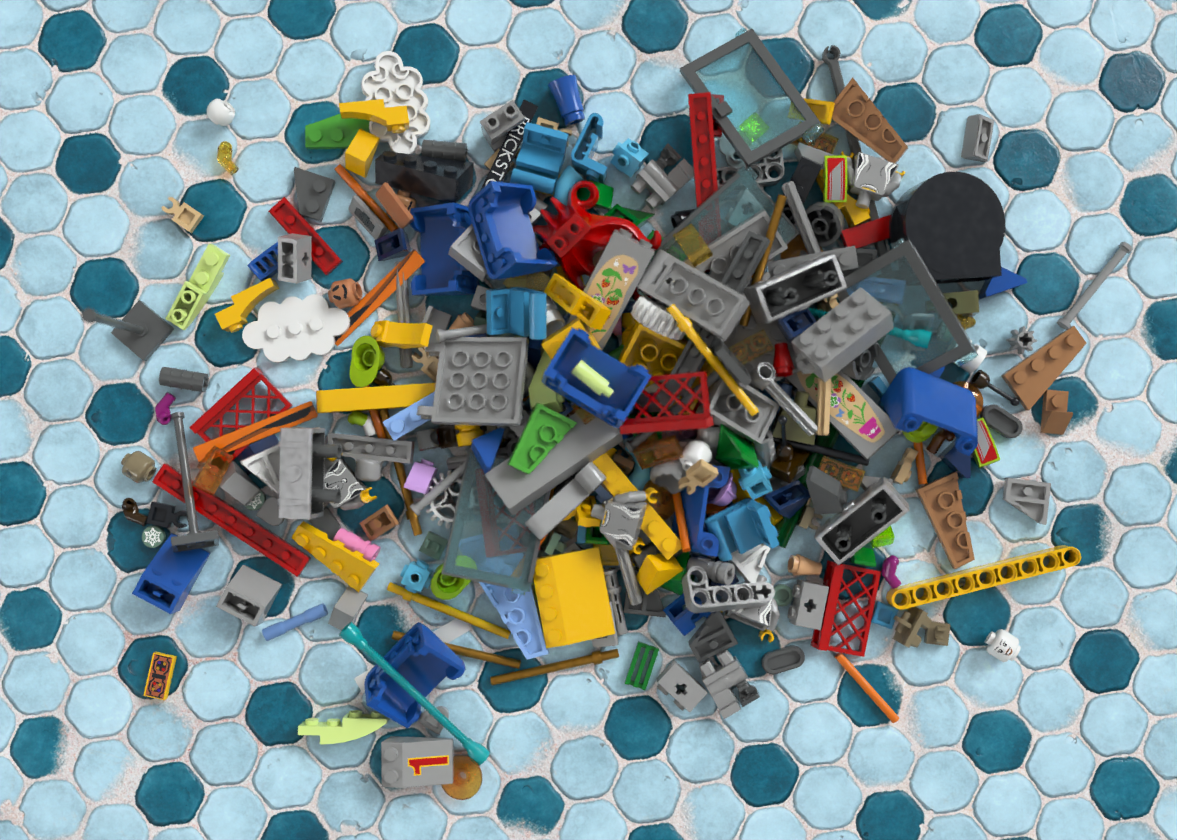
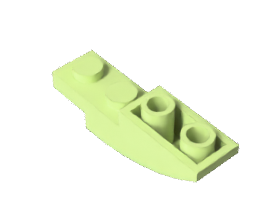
(199, 288)
(353, 726)

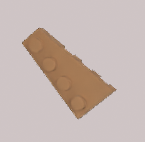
(864, 121)
(1040, 369)
(946, 513)

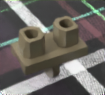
(909, 626)

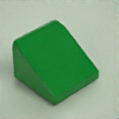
(864, 557)

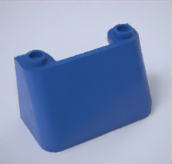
(439, 229)
(506, 232)
(624, 380)
(923, 397)
(695, 509)
(423, 662)

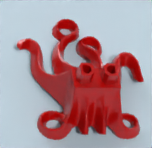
(579, 235)

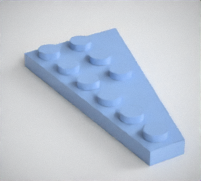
(521, 617)

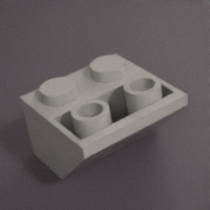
(249, 595)

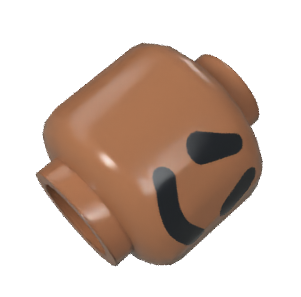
(345, 293)

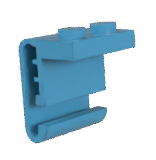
(584, 151)
(540, 158)
(517, 312)
(742, 528)

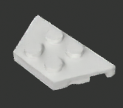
(266, 466)
(750, 562)

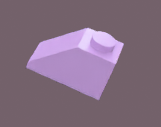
(421, 476)

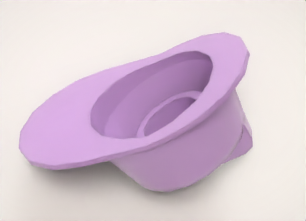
(723, 495)

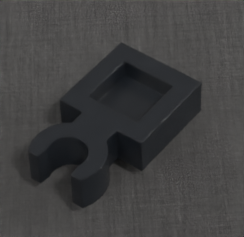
(164, 514)

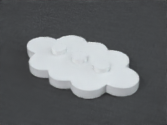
(397, 87)
(296, 328)

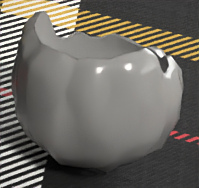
(668, 475)

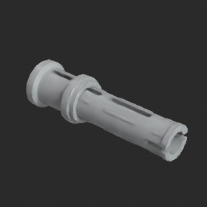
(614, 596)

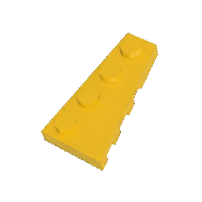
(341, 561)

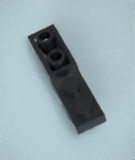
(803, 179)

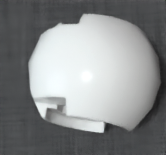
(220, 112)

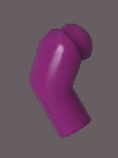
(162, 409)
(888, 571)

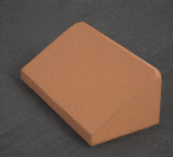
(394, 206)

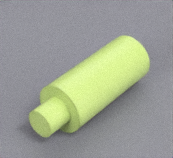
(592, 379)

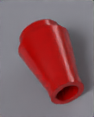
(782, 360)

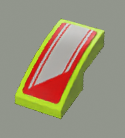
(835, 178)
(986, 450)

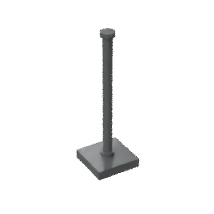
(139, 330)
(730, 363)
(194, 539)

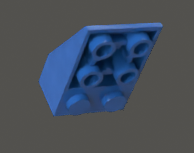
(170, 577)

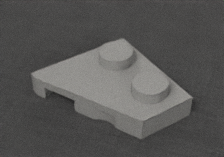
(1028, 497)

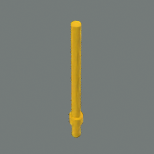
(684, 324)
(407, 595)

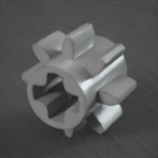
(1024, 335)

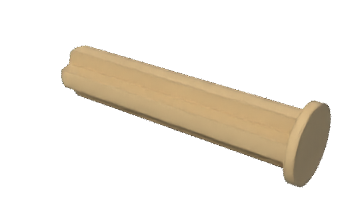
(823, 407)

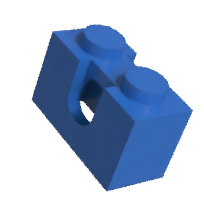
(685, 619)

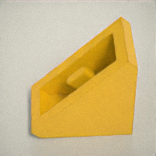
(361, 152)
(657, 571)

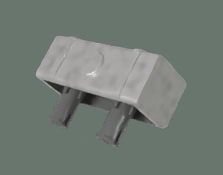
(795, 289)
(302, 473)
(861, 520)

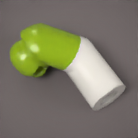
(363, 420)

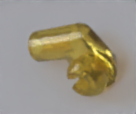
(224, 157)
(967, 322)

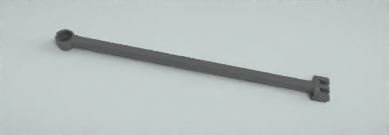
(853, 142)

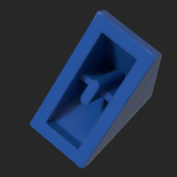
(1002, 283)
(486, 448)

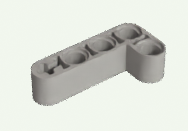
(761, 169)
(565, 501)
(727, 592)

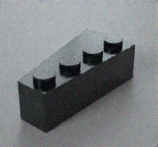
(425, 175)

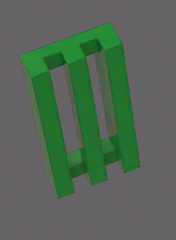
(628, 681)

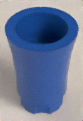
(568, 99)

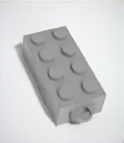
(842, 335)

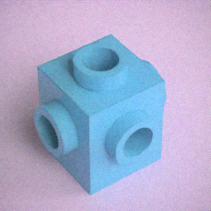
(628, 157)
(755, 481)
(422, 570)

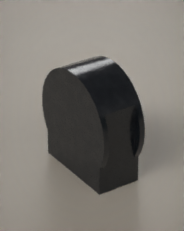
(953, 225)

